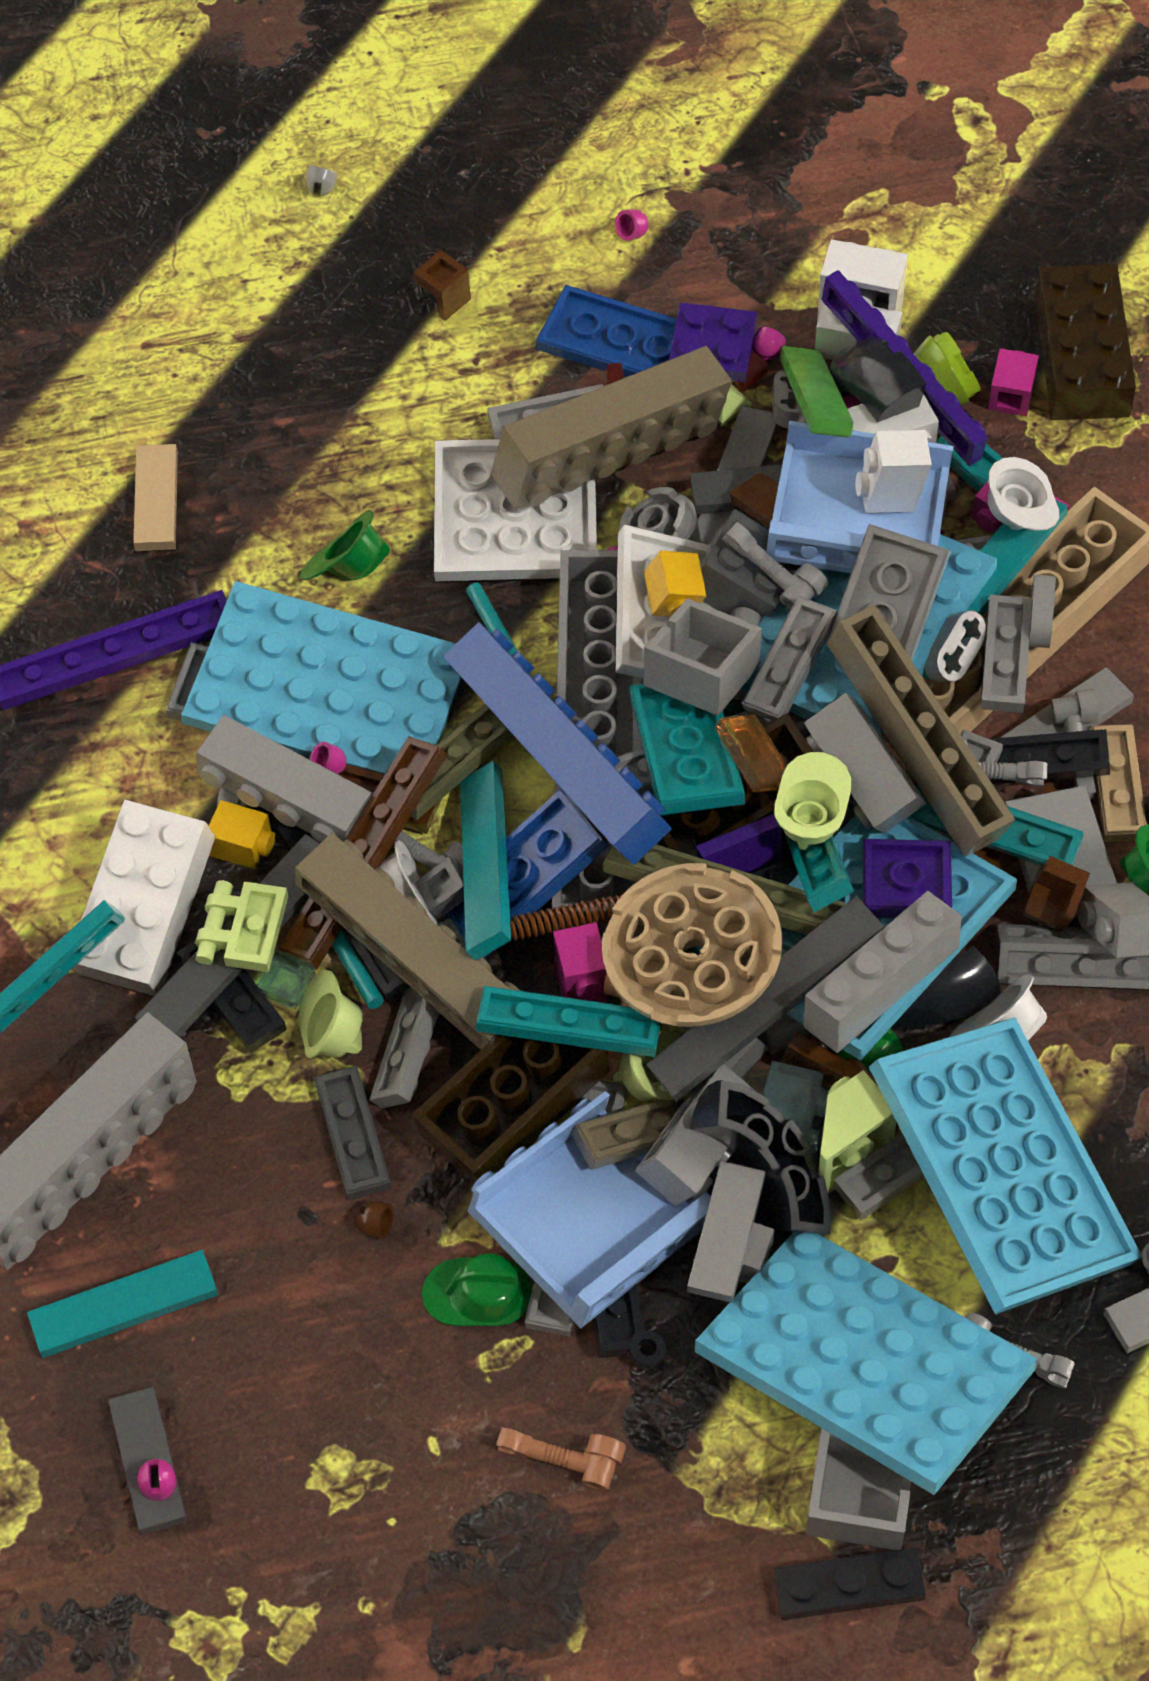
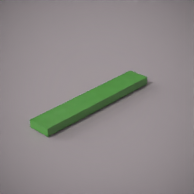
(816, 392)

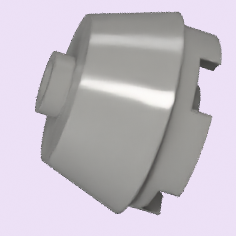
(664, 513)

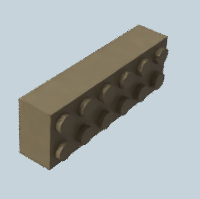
(610, 428)

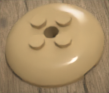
(685, 910)

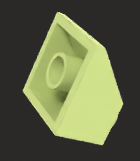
(854, 1125)

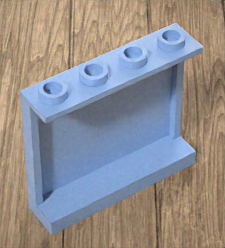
(817, 504)
(579, 1228)

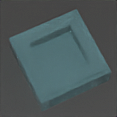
(285, 981)

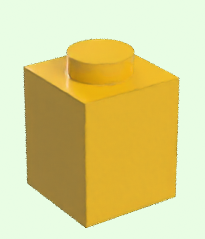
(672, 580)
(241, 835)

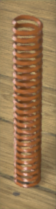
(560, 916)

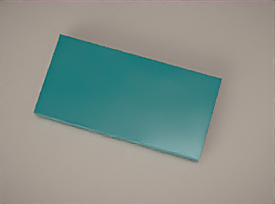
(684, 754)

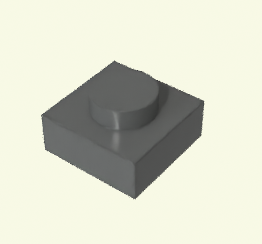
(442, 887)

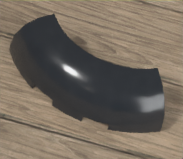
(878, 378)
(954, 994)
(767, 1141)

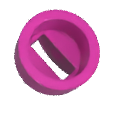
(631, 224)
(768, 343)
(329, 757)
(166, 1476)

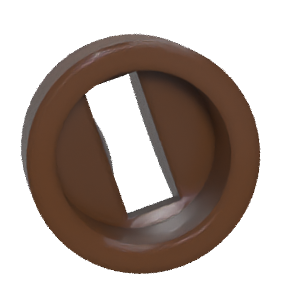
(375, 1219)

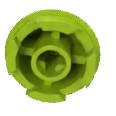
(948, 366)

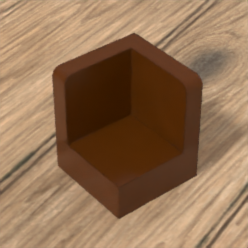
(446, 281)
(1055, 893)

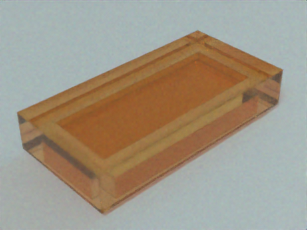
(752, 751)

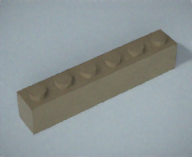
(920, 731)
(398, 932)

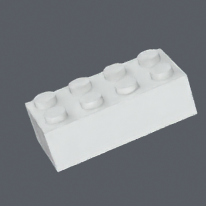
(152, 880)

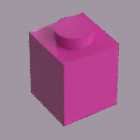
(1013, 382)

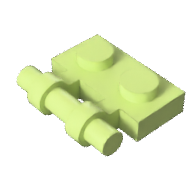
(254, 927)

